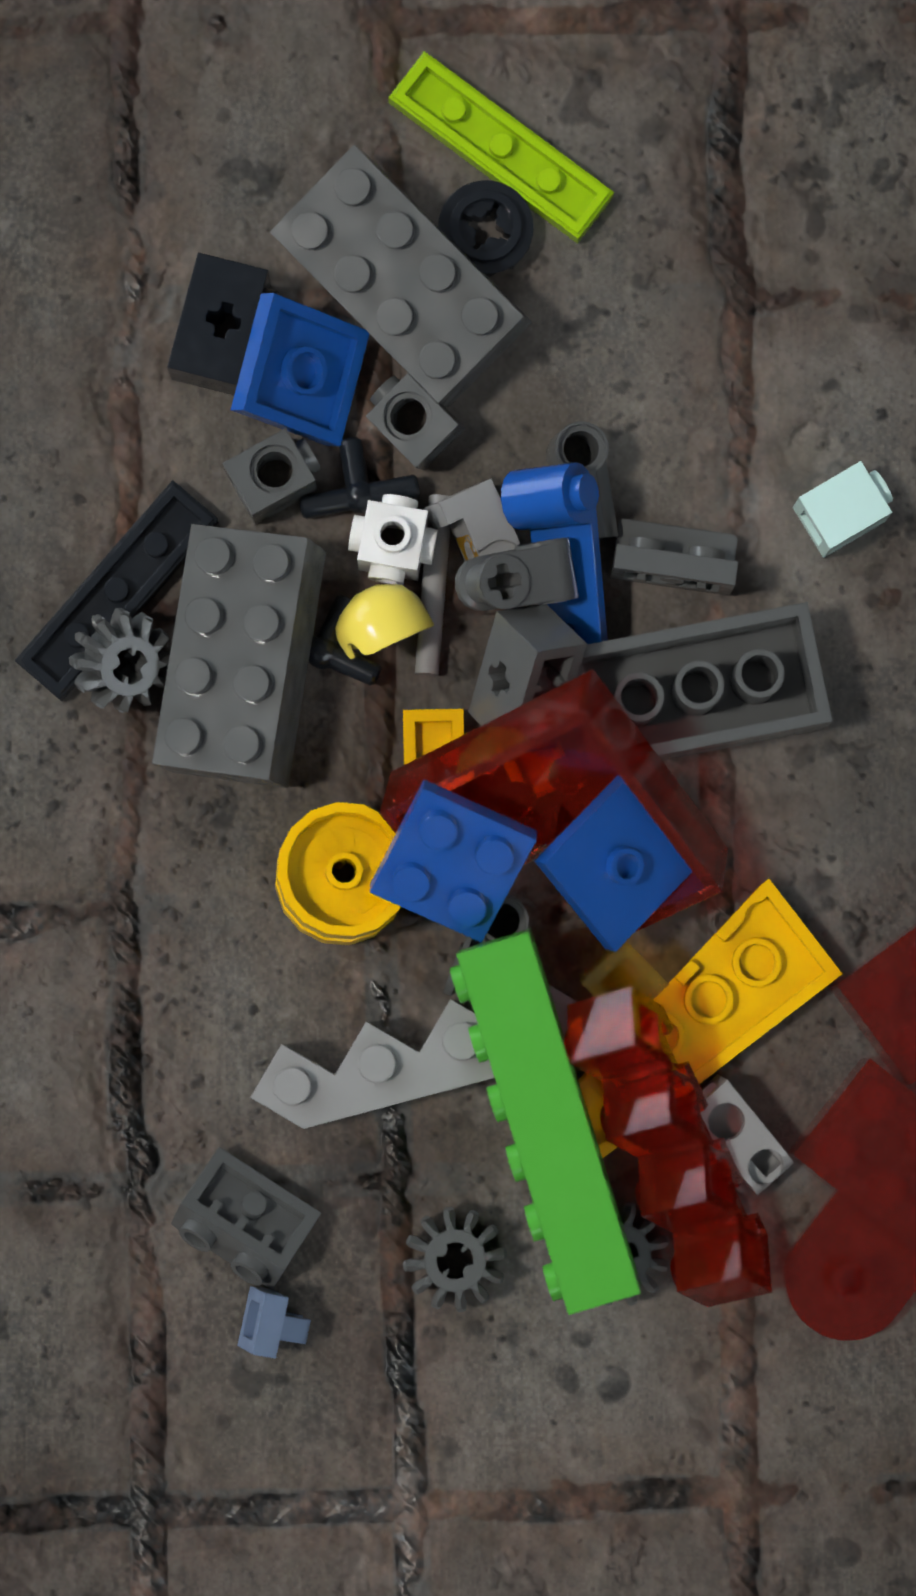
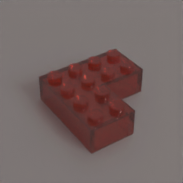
(552, 762)

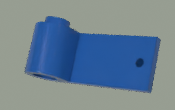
(562, 504)

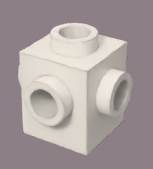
(392, 562)

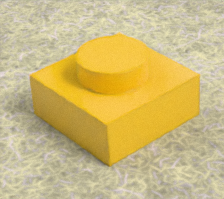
(429, 729)

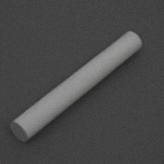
(433, 599)

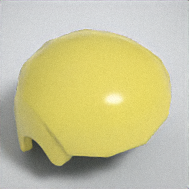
(380, 618)

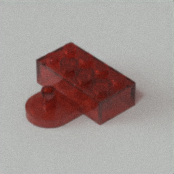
(859, 1251)

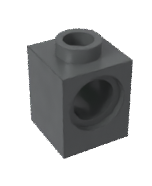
(435, 436)
(266, 501)

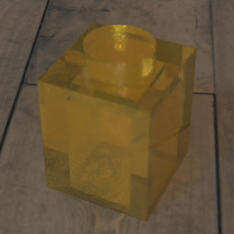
(623, 970)

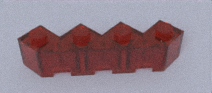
(683, 1173)

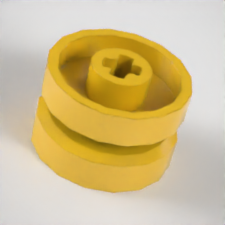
(304, 876)

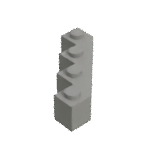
(379, 1070)

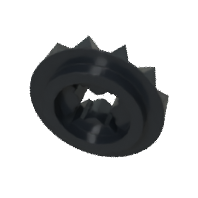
(512, 217)

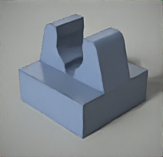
(268, 1322)

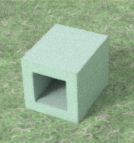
(844, 508)

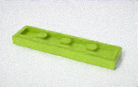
(500, 146)

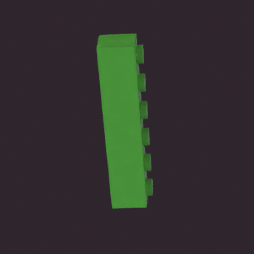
(548, 1122)

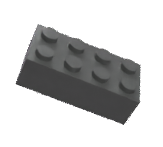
(400, 276)
(239, 655)
(717, 681)

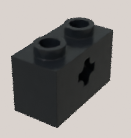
(216, 290)

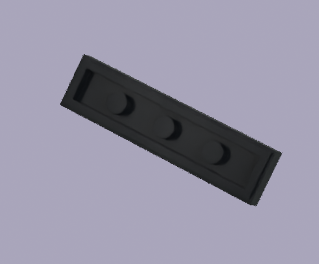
(123, 579)

